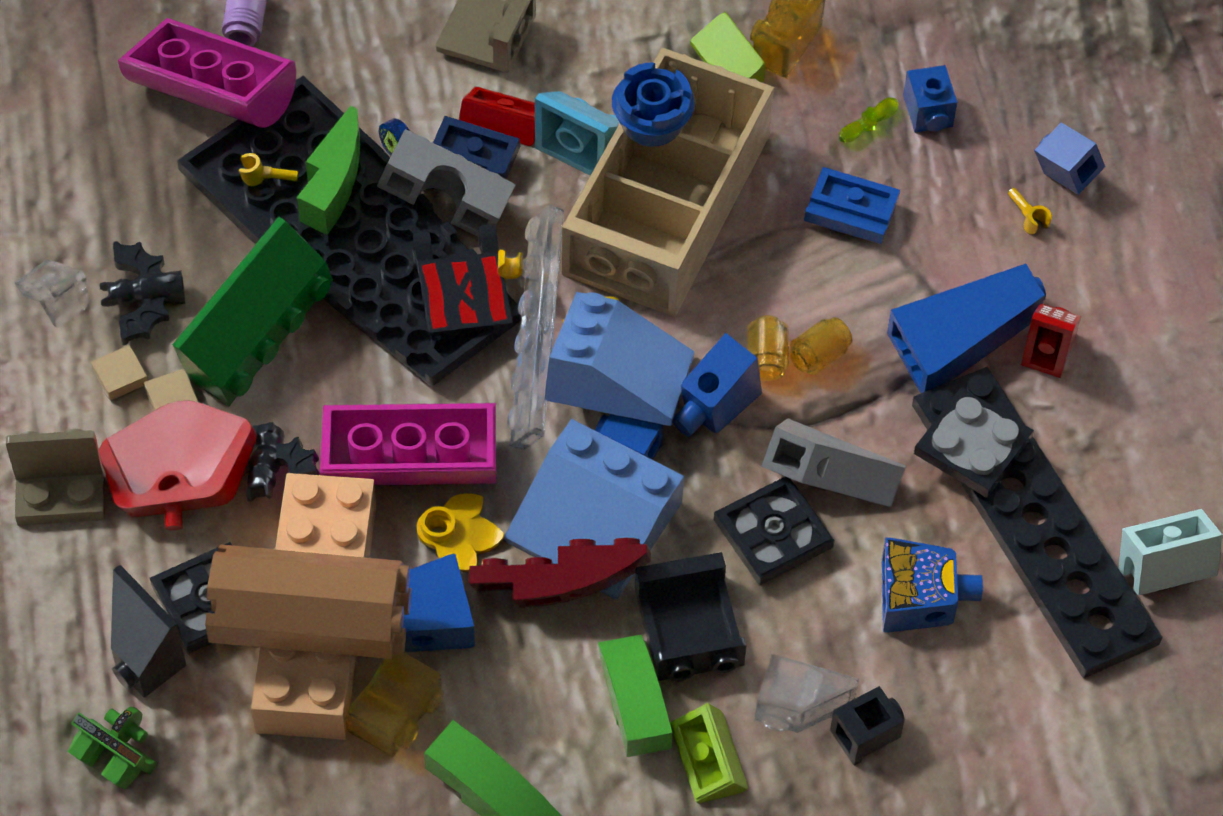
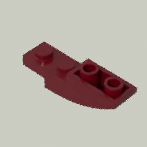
(580, 572)

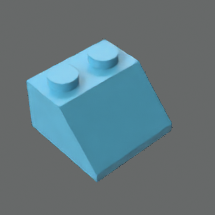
(572, 130)

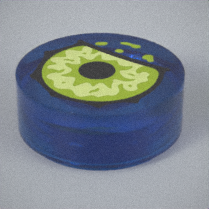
(390, 133)

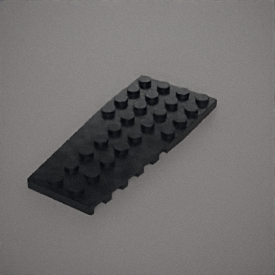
(368, 245)

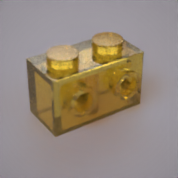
(787, 33)

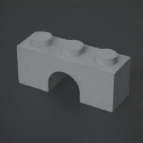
(424, 165)

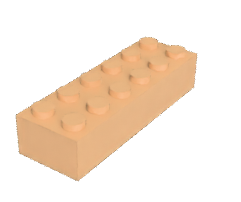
(303, 689)

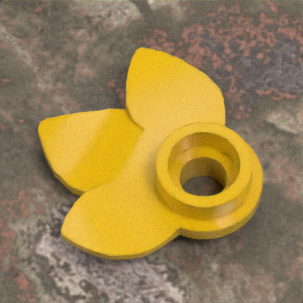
(465, 530)

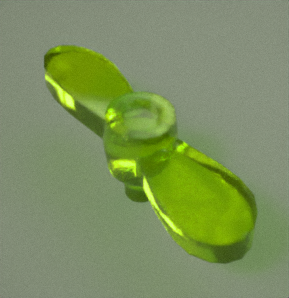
(869, 119)

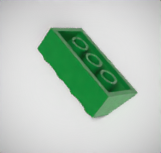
(253, 313)

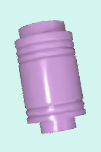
(244, 20)

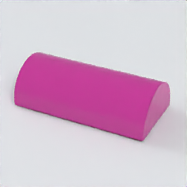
(212, 72)
(411, 443)

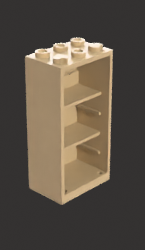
(659, 208)

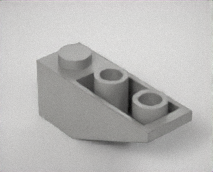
(832, 463)

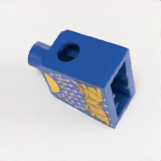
(922, 586)

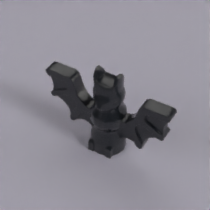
(149, 289)
(270, 454)

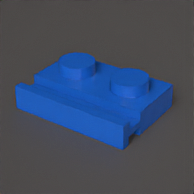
(852, 205)

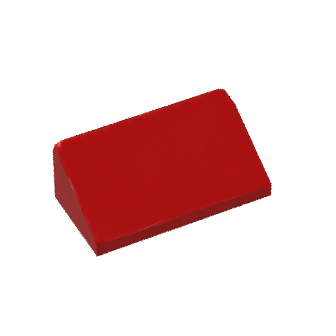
(500, 113)

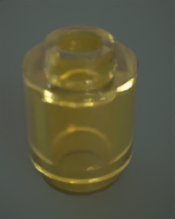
(770, 344)
(820, 345)

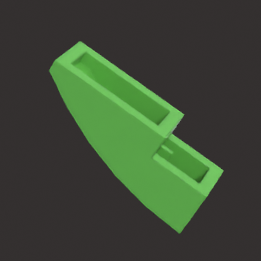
(331, 174)
(635, 696)
(482, 776)

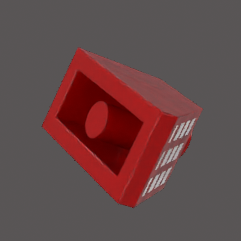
(1050, 339)

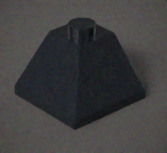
(142, 637)

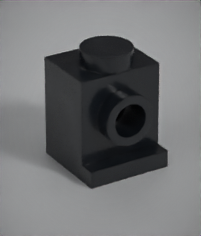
(869, 709)

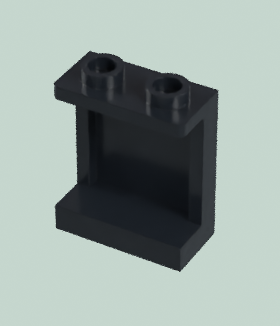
(689, 617)

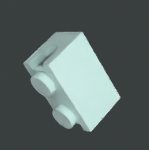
(1170, 551)

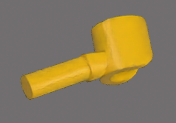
(256, 172)
(1036, 212)
(509, 267)

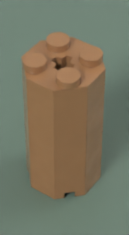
(308, 602)

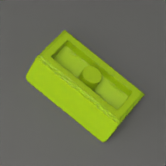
(726, 46)
(708, 754)

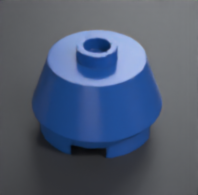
(653, 104)

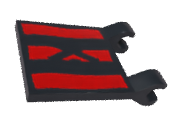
(462, 291)

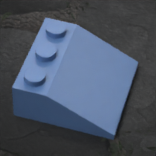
(616, 362)
(597, 493)

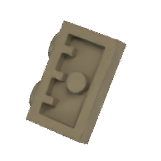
(487, 31)
(57, 477)

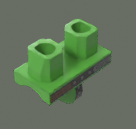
(94, 737)

